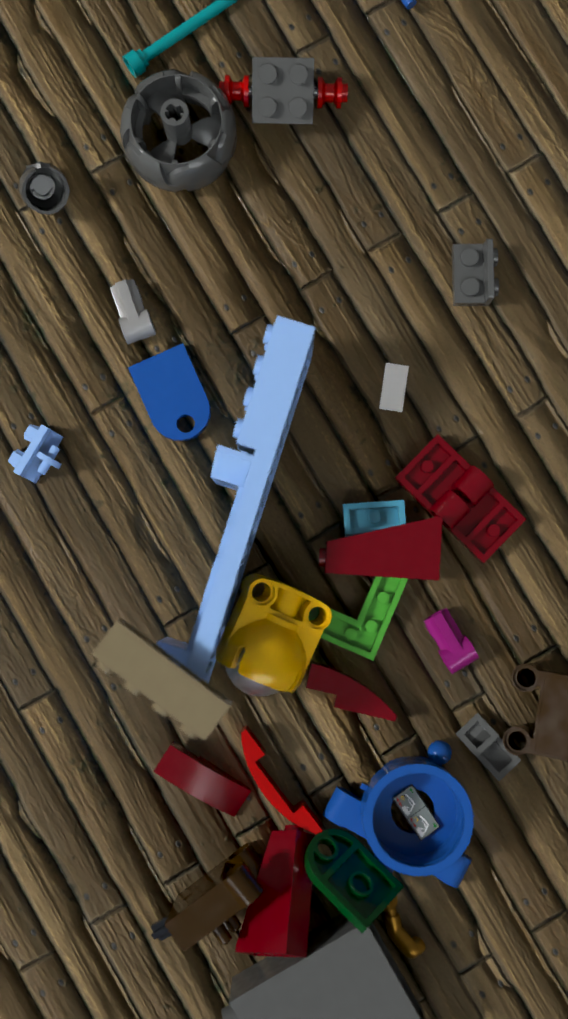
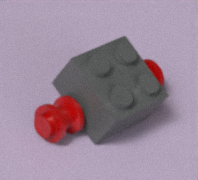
(284, 90)

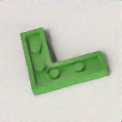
(367, 631)

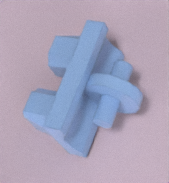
(38, 455)

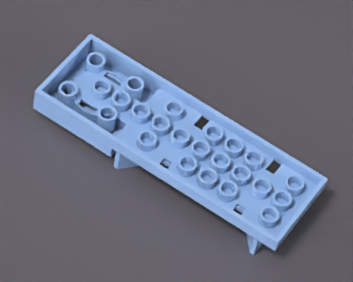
(251, 473)

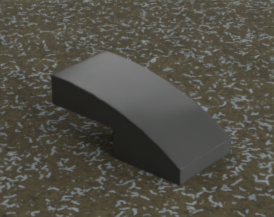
(487, 747)

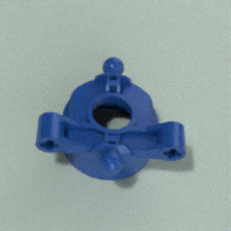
(399, 848)

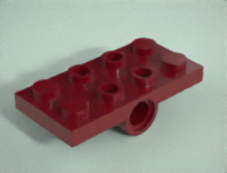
(462, 496)

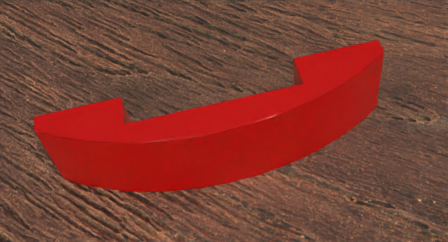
(298, 814)

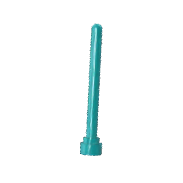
(138, 60)

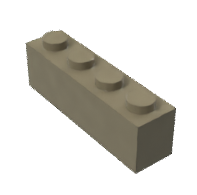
(161, 679)

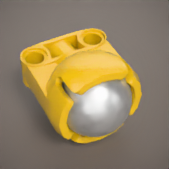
(270, 637)

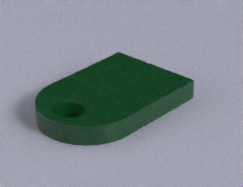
(350, 877)

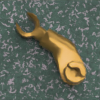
(408, 945)

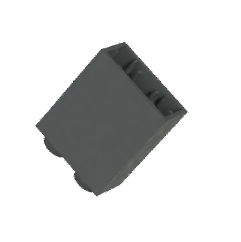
(340, 979)

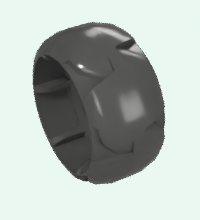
(167, 96)

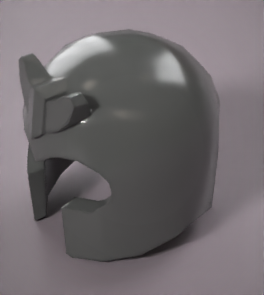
(44, 188)

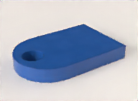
(172, 392)

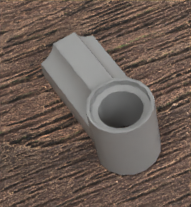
(134, 318)

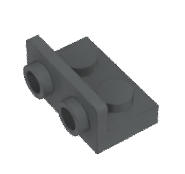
(474, 274)

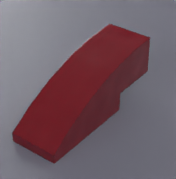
(348, 692)
(202, 779)

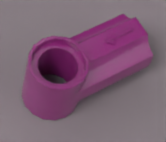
(453, 646)

